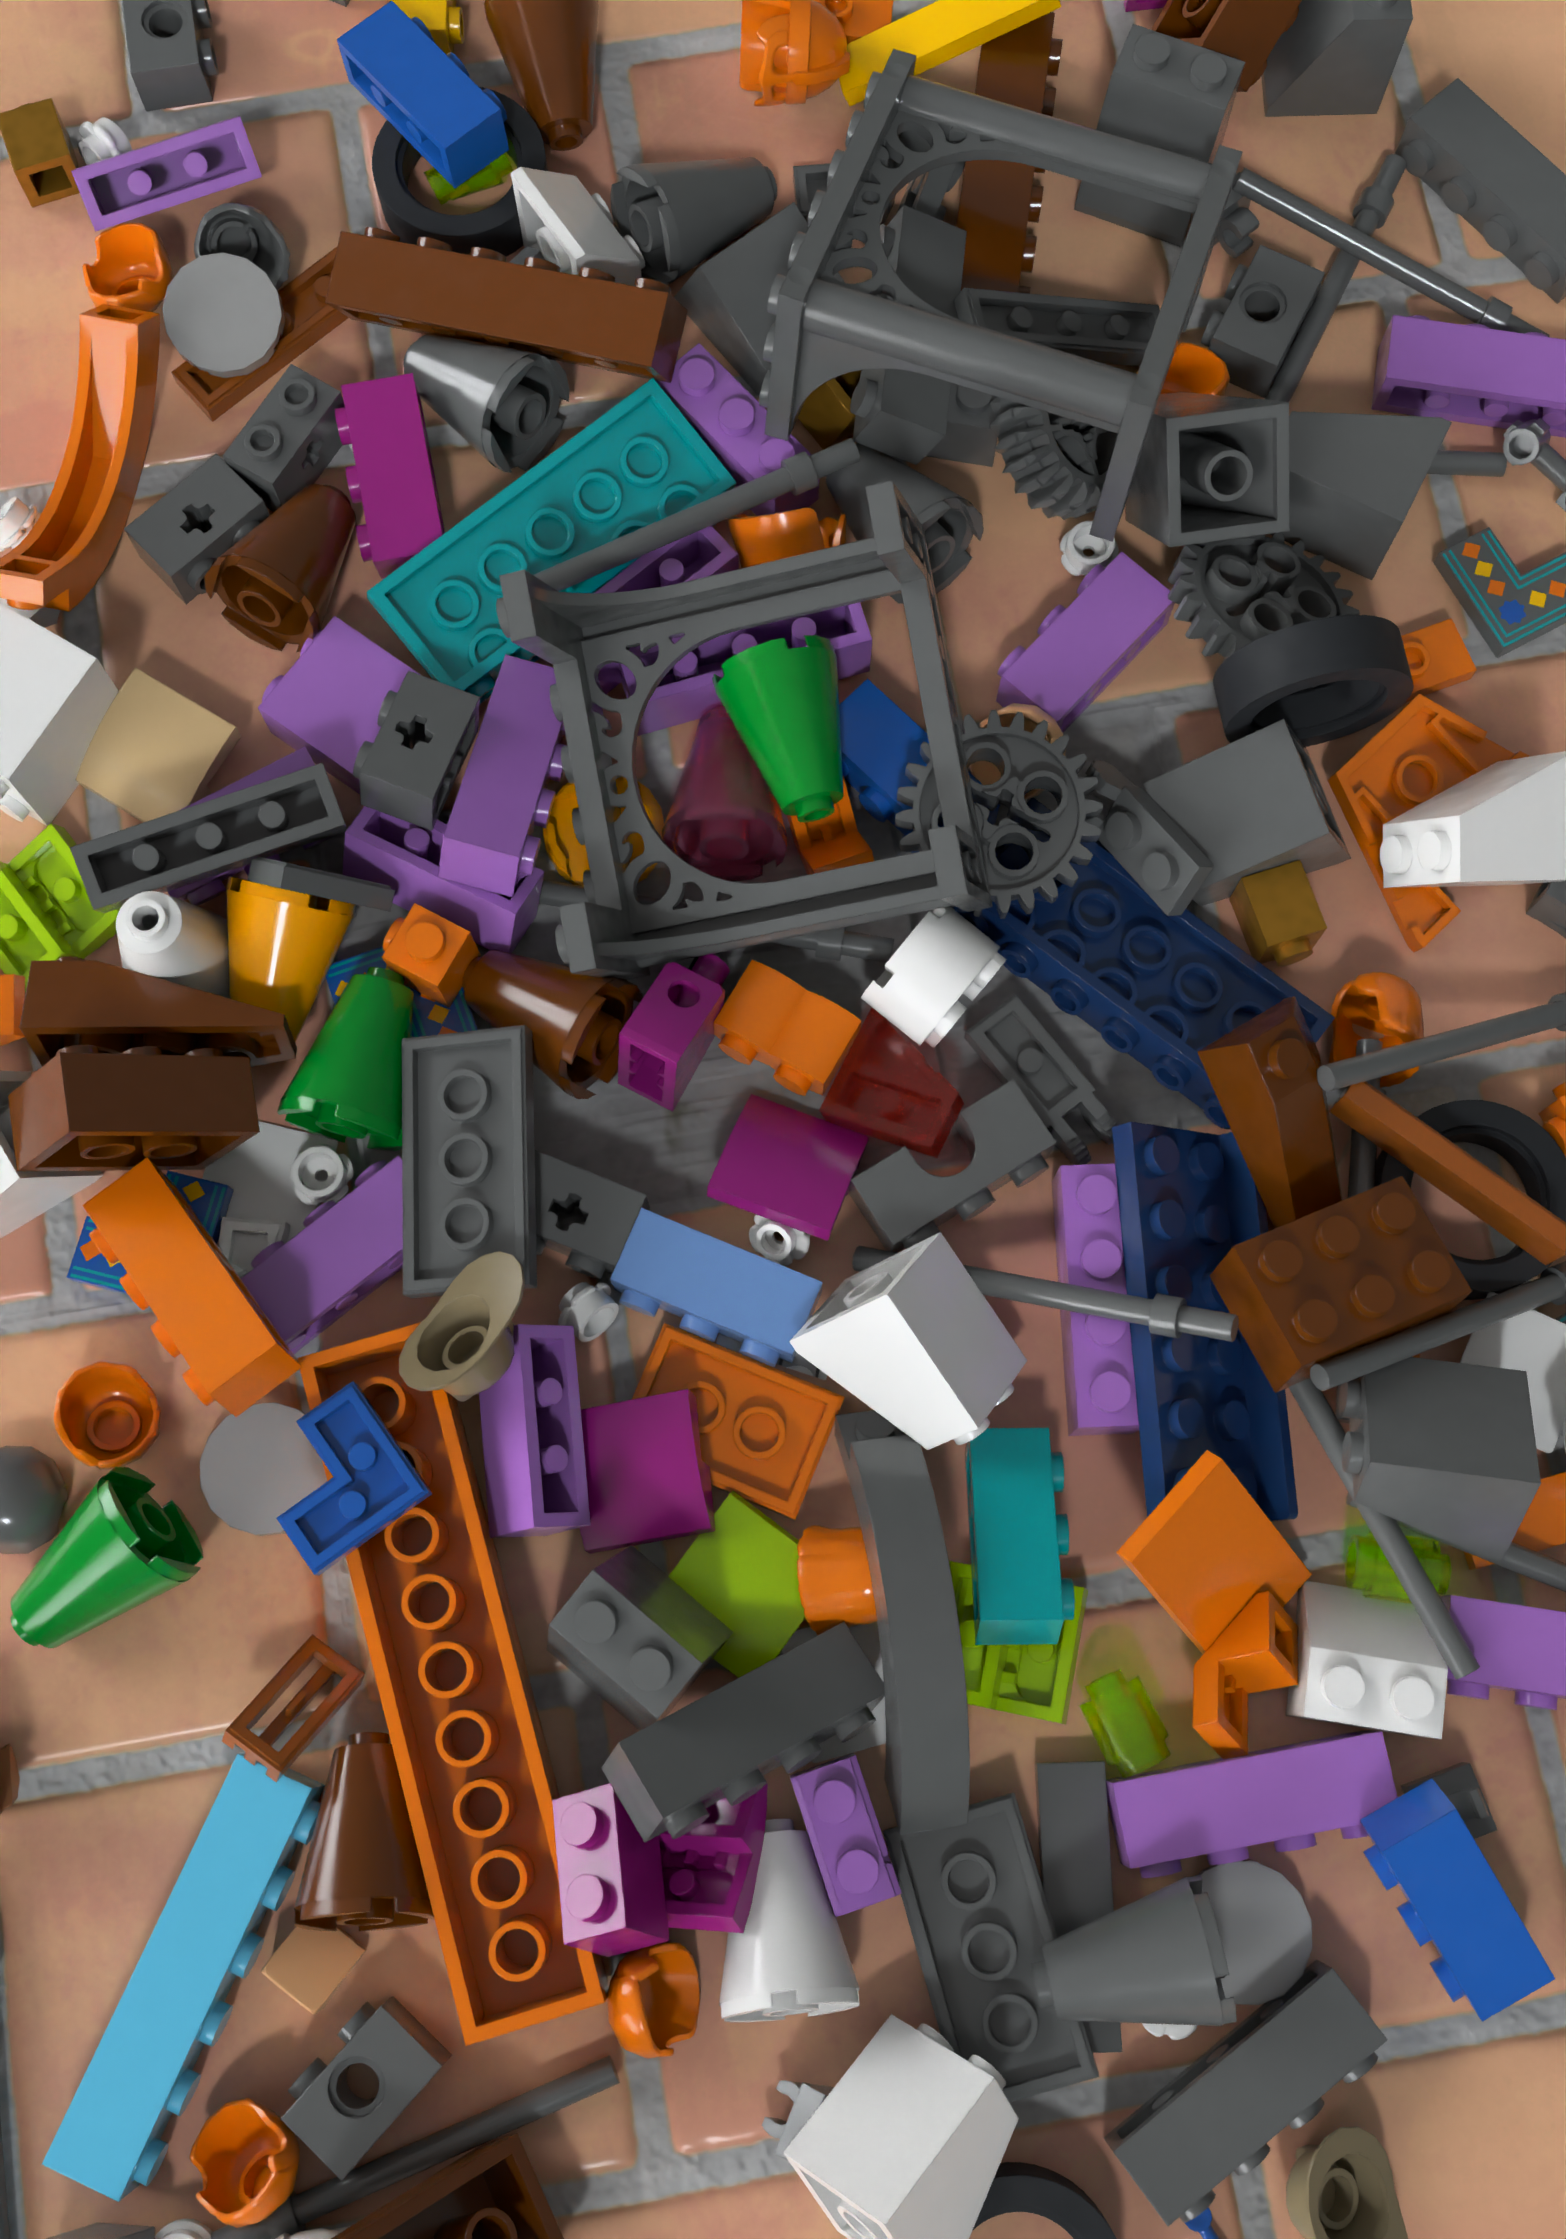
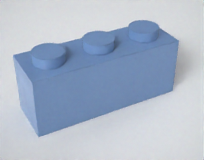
(714, 1287)

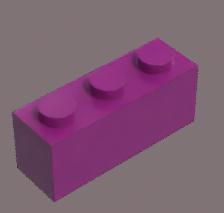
(390, 470)

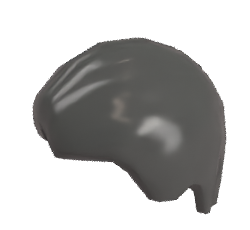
(247, 234)

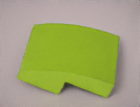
(47, 906)
(746, 1581)
(1018, 1678)

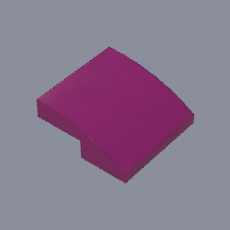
(787, 1166)
(645, 1472)
(715, 1867)

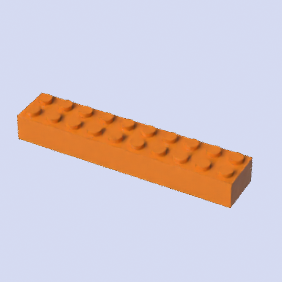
(461, 1714)

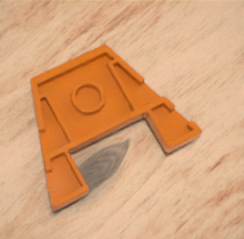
(1398, 769)

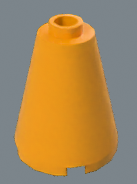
(281, 946)

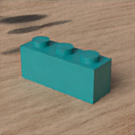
(1017, 1537)

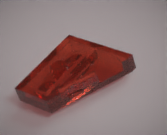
(892, 1091)

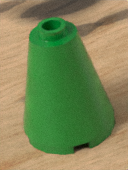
(789, 721)
(355, 1065)
(105, 1561)

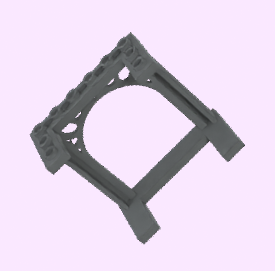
(844, 327)
(588, 630)

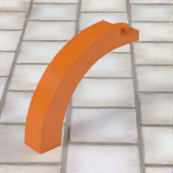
(99, 467)

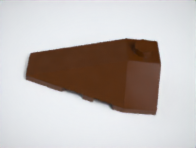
(123, 1009)
(1277, 1110)

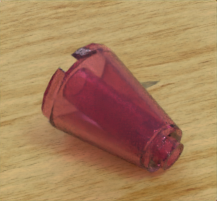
(722, 806)

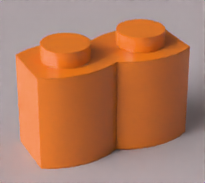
(785, 1028)

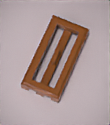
(260, 1748)

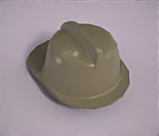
(469, 1332)
(1344, 2189)

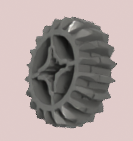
(1052, 458)

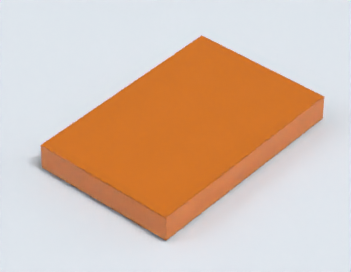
(755, 1422)
(1211, 1552)

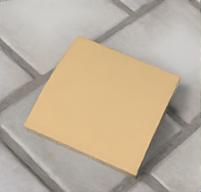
(155, 750)

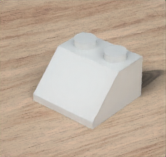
(572, 226)
(1366, 1664)

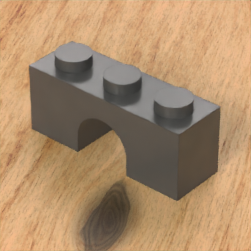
(1004, 1146)

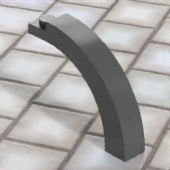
(916, 1623)

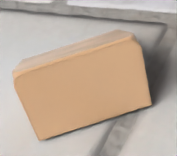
(313, 1965)

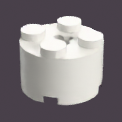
(931, 972)

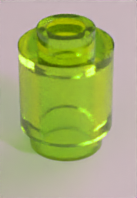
(1370, 1571)
(1125, 1723)

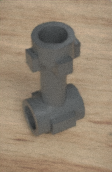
(1530, 443)

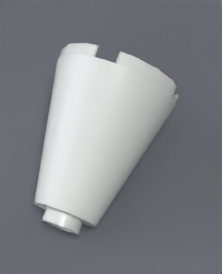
(174, 942)
(791, 1944)

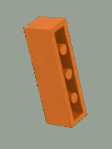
(190, 1288)

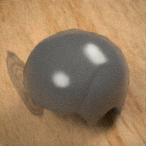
(29, 1499)

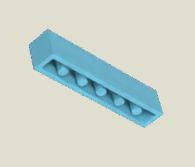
(183, 1980)

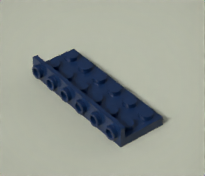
(1134, 973)
(1180, 1214)

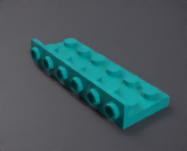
(596, 487)

